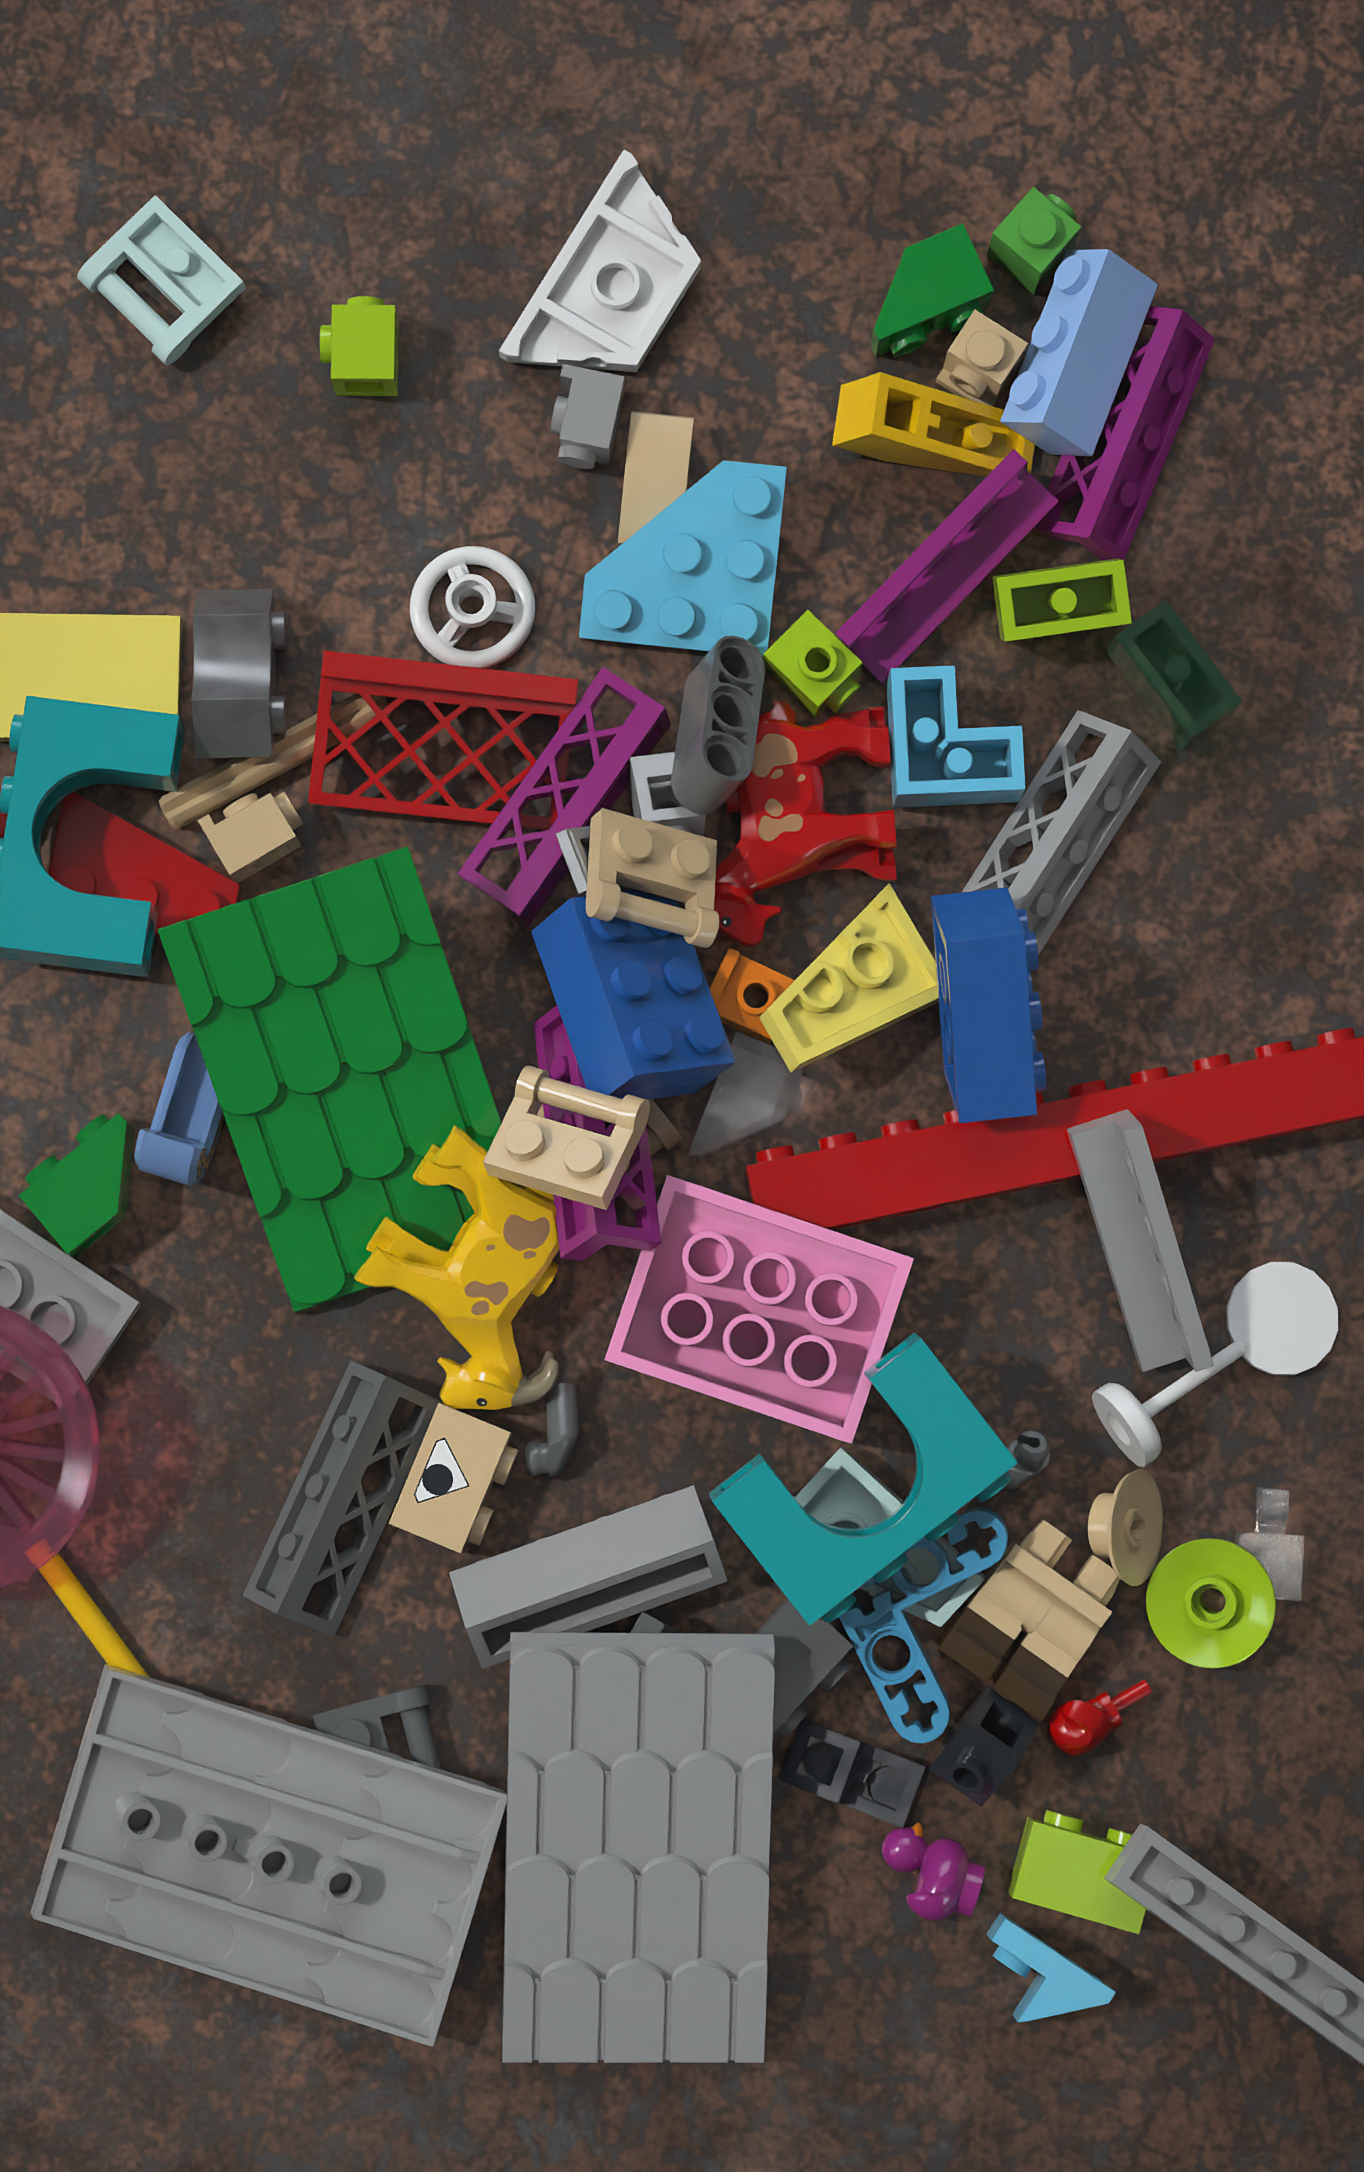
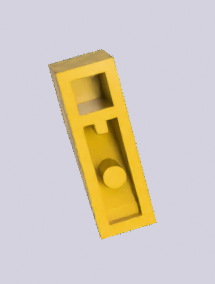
(923, 427)

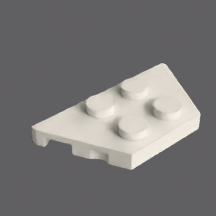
(609, 282)

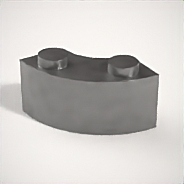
(236, 673)

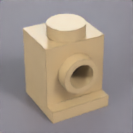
(982, 360)
(253, 833)

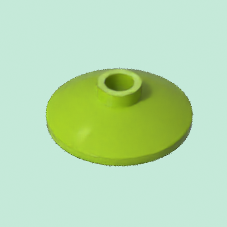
(1192, 1629)

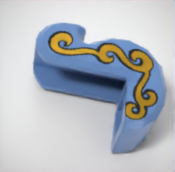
(184, 1122)

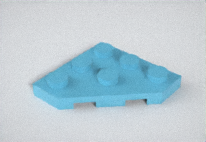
(695, 567)

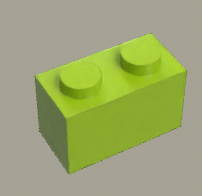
(1062, 599)
(1067, 1871)

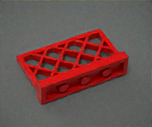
(438, 684)

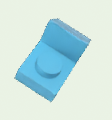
(1060, 1984)

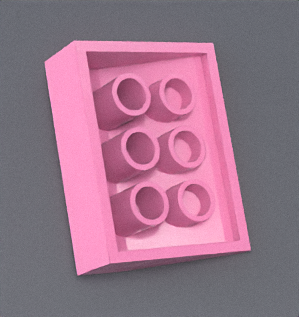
(759, 1309)

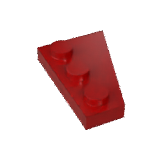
(115, 859)

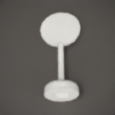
(1277, 1321)

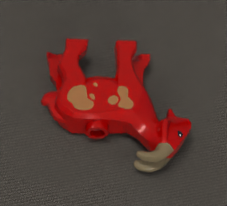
(785, 817)

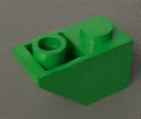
(932, 289)
(86, 1189)

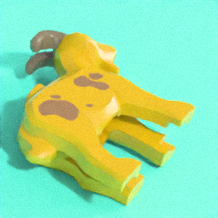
(481, 1279)

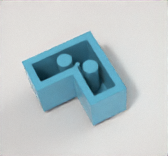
(936, 760)

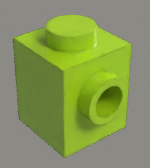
(362, 347)
(814, 666)

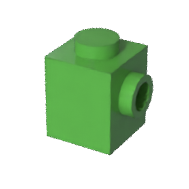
(1034, 239)

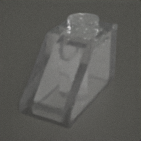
(749, 1098)

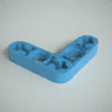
(891, 1619)

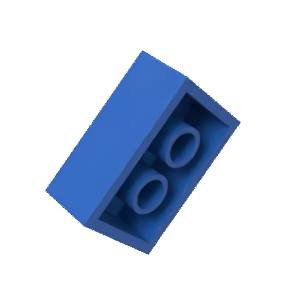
(632, 1003)
(987, 1004)

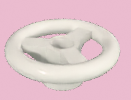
(471, 585)

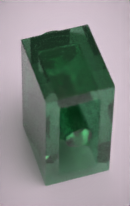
(1173, 675)

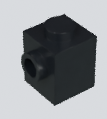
(984, 1746)

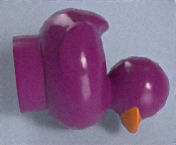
(945, 1877)

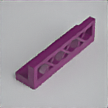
(1137, 438)
(947, 567)
(598, 790)
(581, 1226)

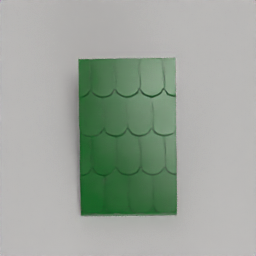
(335, 1062)

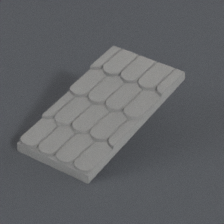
(637, 1847)
(253, 1859)

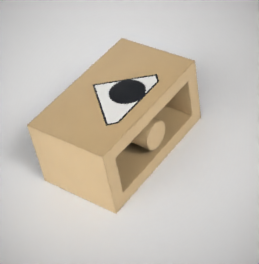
(453, 1479)

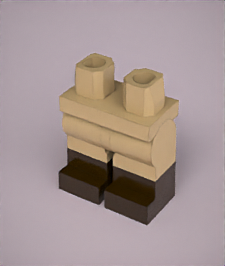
(1050, 1610)

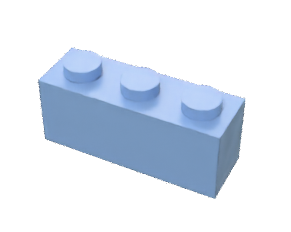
(1079, 352)

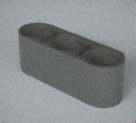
(718, 725)

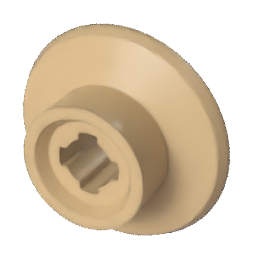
(1128, 1527)

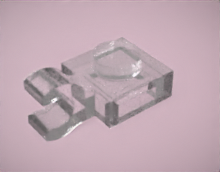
(1277, 1551)

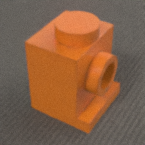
(731, 982)

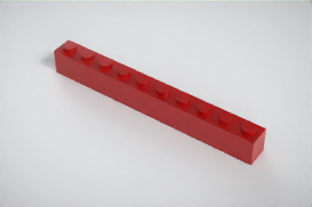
(977, 1160)

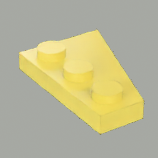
(856, 986)

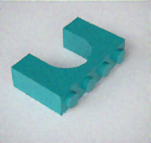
(58, 752)
(825, 1564)

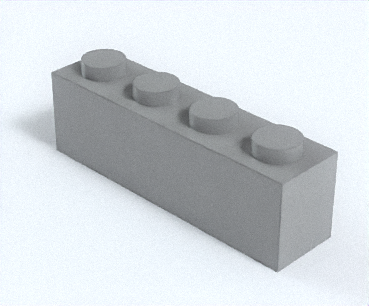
(589, 1574)

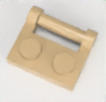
(657, 862)
(561, 1156)

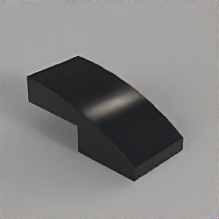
(854, 1773)

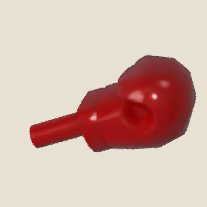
(1083, 1726)

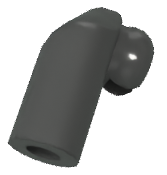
(562, 1433)

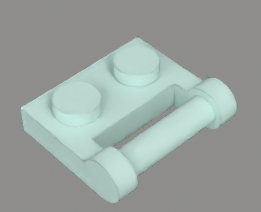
(176, 265)

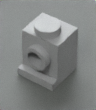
(588, 416)
(653, 795)

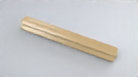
(248, 773)

